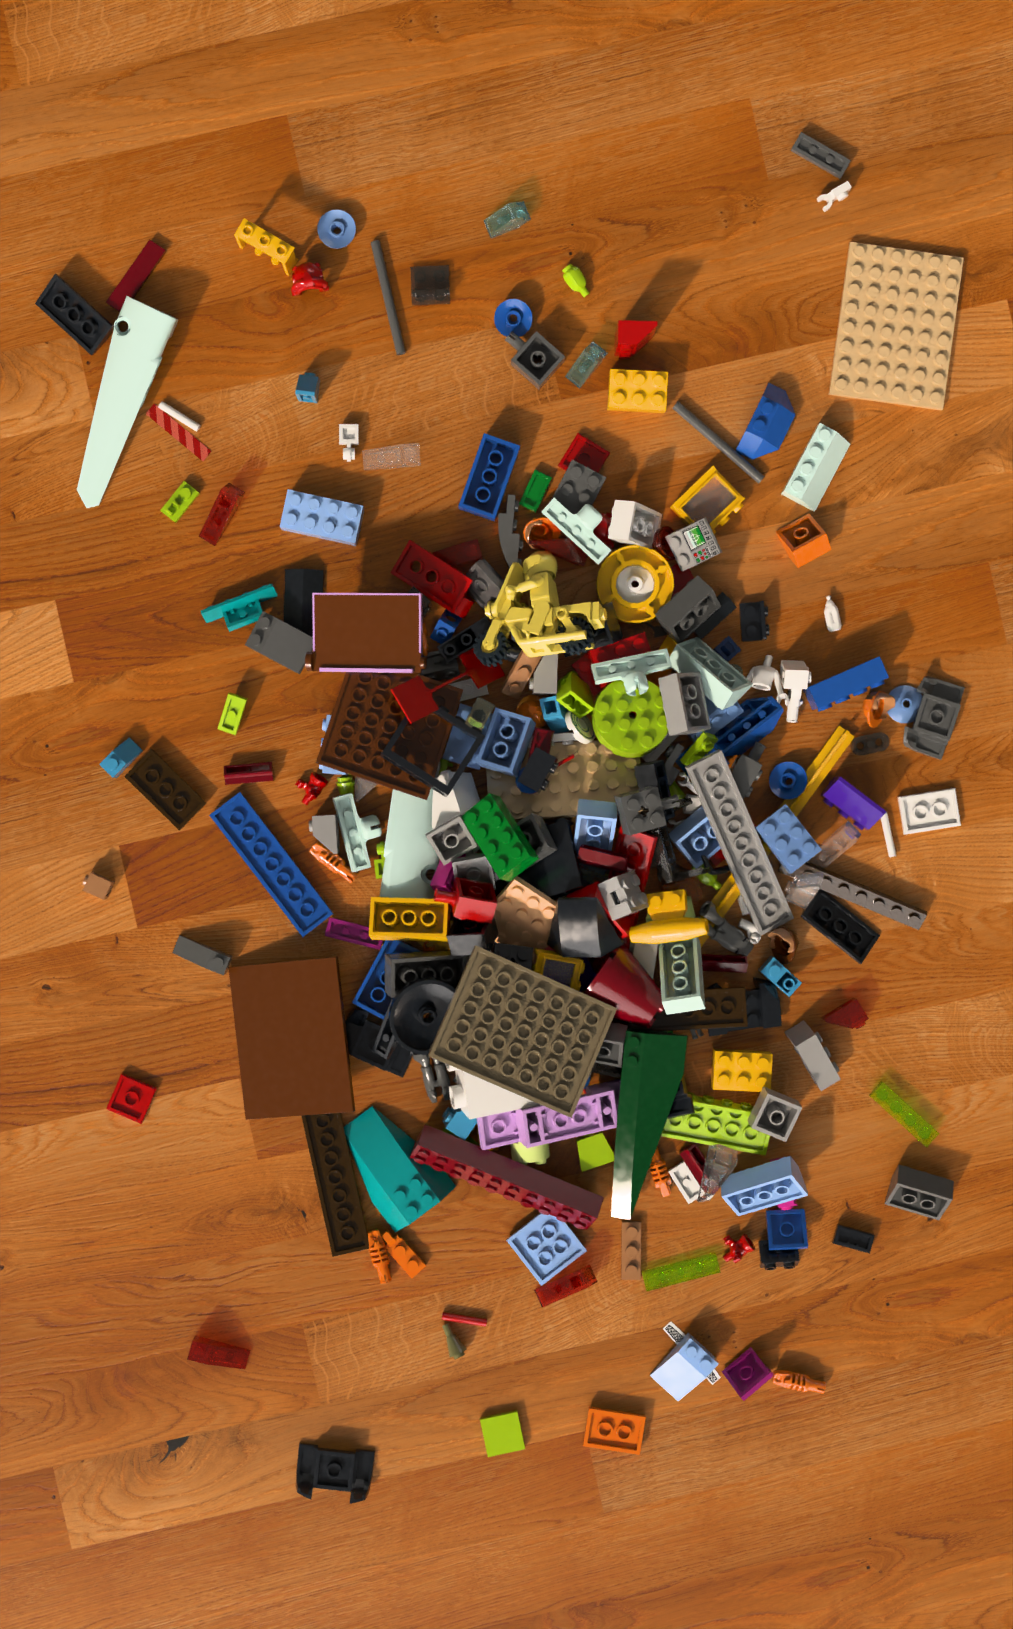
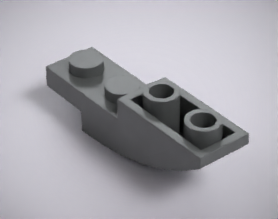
(509, 542)

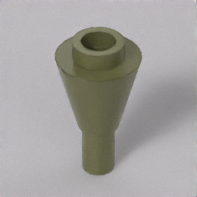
(455, 1346)

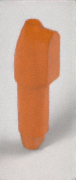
(424, 640)

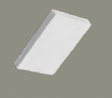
(929, 811)

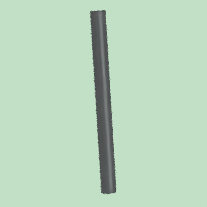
(388, 297)
(718, 442)

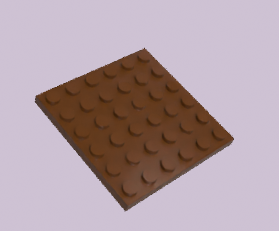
(366, 721)

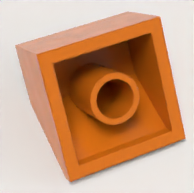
(804, 540)

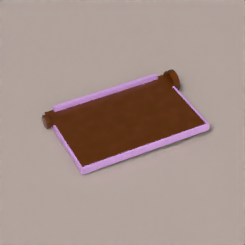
(367, 633)

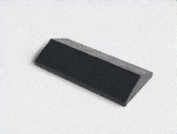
(74, 315)
(298, 597)
(840, 926)

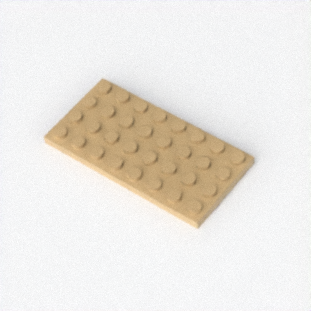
(590, 775)

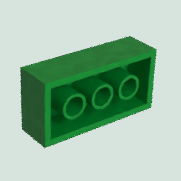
(499, 837)

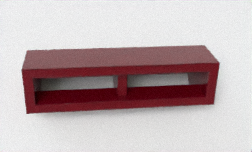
(248, 773)
(603, 858)
(724, 963)
(694, 1160)

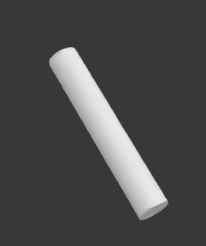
(179, 416)
(888, 835)

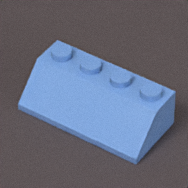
(764, 1186)

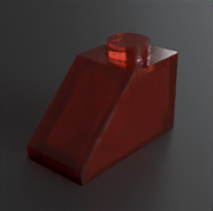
(847, 1015)

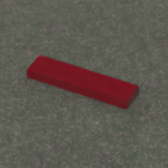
(136, 275)

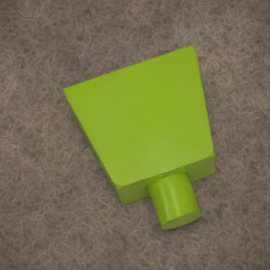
(574, 695)
(594, 1150)

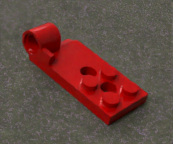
(446, 590)

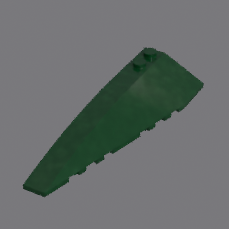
(648, 1087)

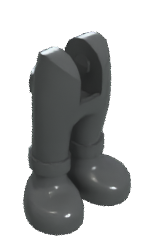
(428, 1077)

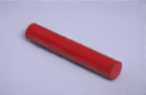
(464, 1319)

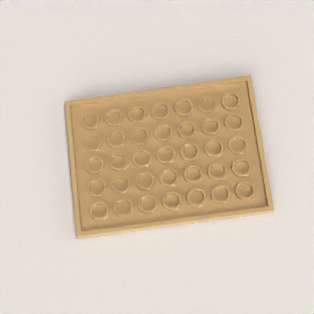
(896, 326)

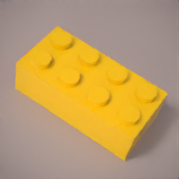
(409, 919)

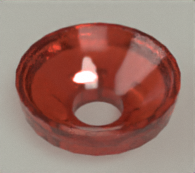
(660, 543)

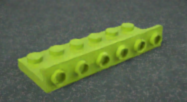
(718, 1123)

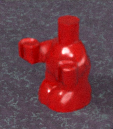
(313, 787)
(739, 1248)

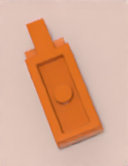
(403, 1254)

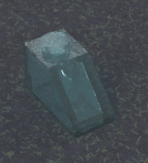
(507, 219)
(586, 364)

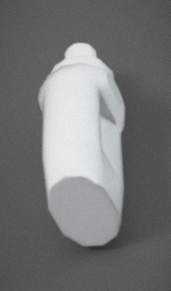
(832, 615)

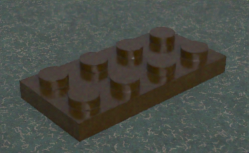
(165, 789)

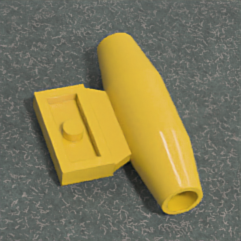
(668, 923)

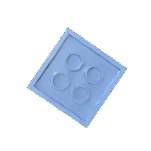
(546, 1246)

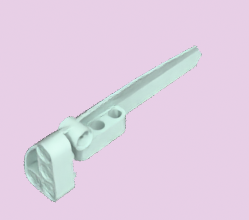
(123, 389)
(407, 848)

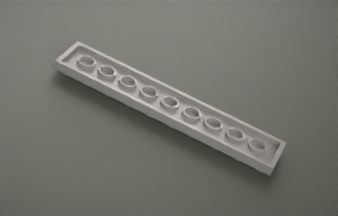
(739, 842)

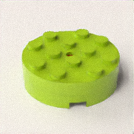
(624, 734)

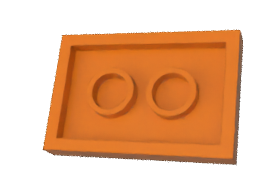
(614, 1430)

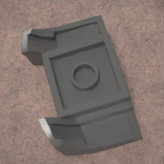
(934, 717)

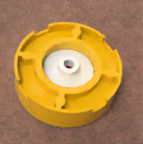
(639, 566)

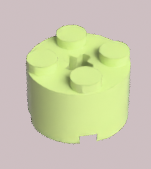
(528, 1155)

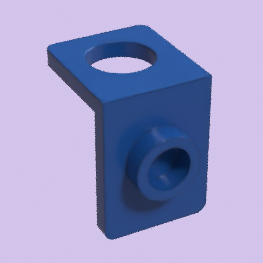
(444, 628)

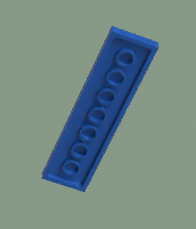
(271, 864)

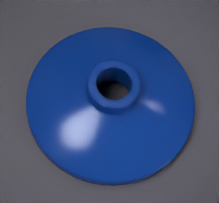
(505, 310)
(781, 774)

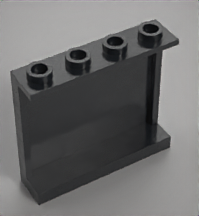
(560, 871)

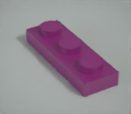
(351, 933)

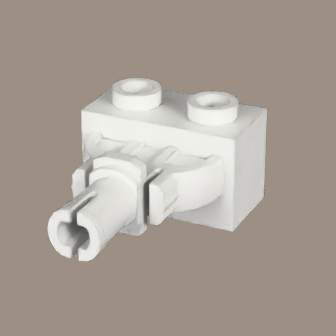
(794, 677)

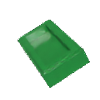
(535, 491)

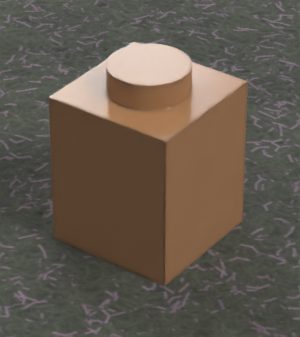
(97, 885)

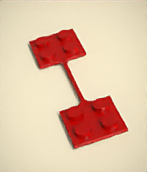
(417, 699)

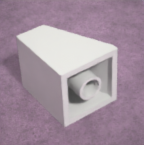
(458, 802)

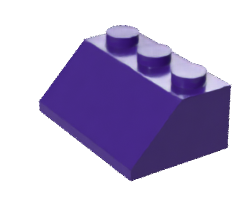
(852, 803)

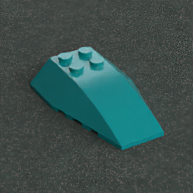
(394, 1181)

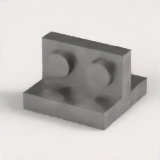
(486, 583)
(473, 867)

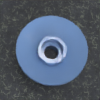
(332, 220)
(899, 712)

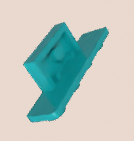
(241, 609)

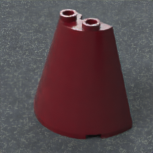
(628, 988)

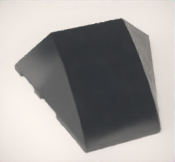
(582, 928)

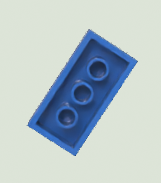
(489, 477)
(848, 682)
(372, 991)

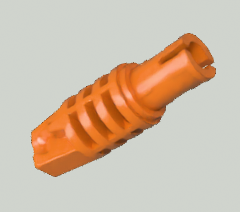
(332, 861)
(660, 1174)
(379, 1255)
(797, 1381)

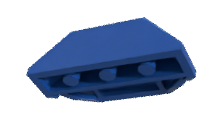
(768, 424)
(752, 725)

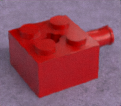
(470, 900)

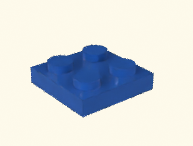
(786, 1229)

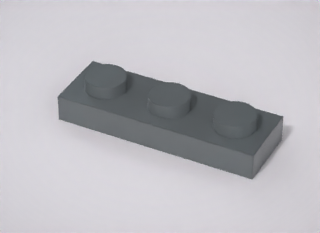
(820, 155)

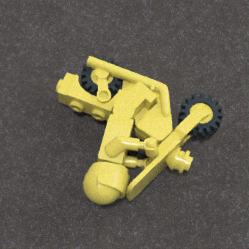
(542, 623)

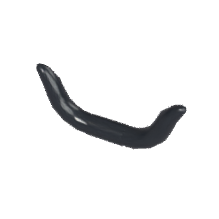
(715, 871)

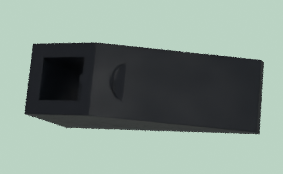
(464, 640)

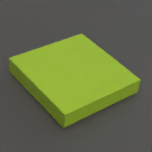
(502, 1433)

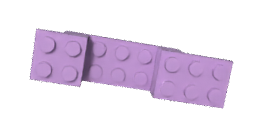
(540, 1125)

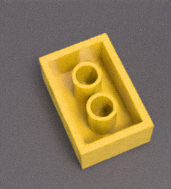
(637, 390)
(741, 1070)

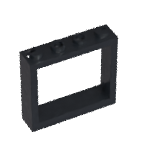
(421, 775)

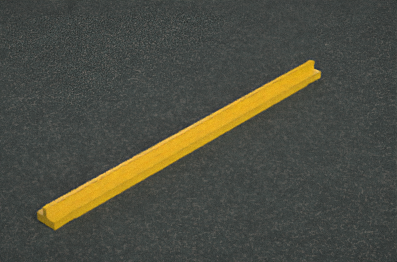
(815, 775)

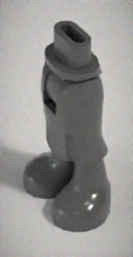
(724, 932)

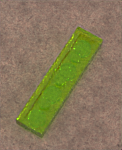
(904, 1114)
(680, 1272)

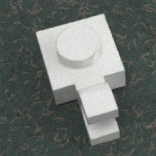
(840, 193)

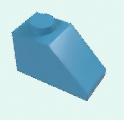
(307, 388)
(121, 758)

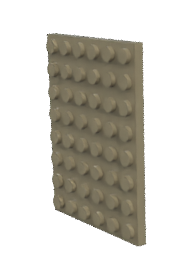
(522, 1031)

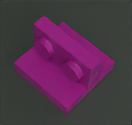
(747, 1373)

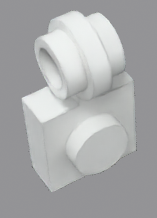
(348, 436)

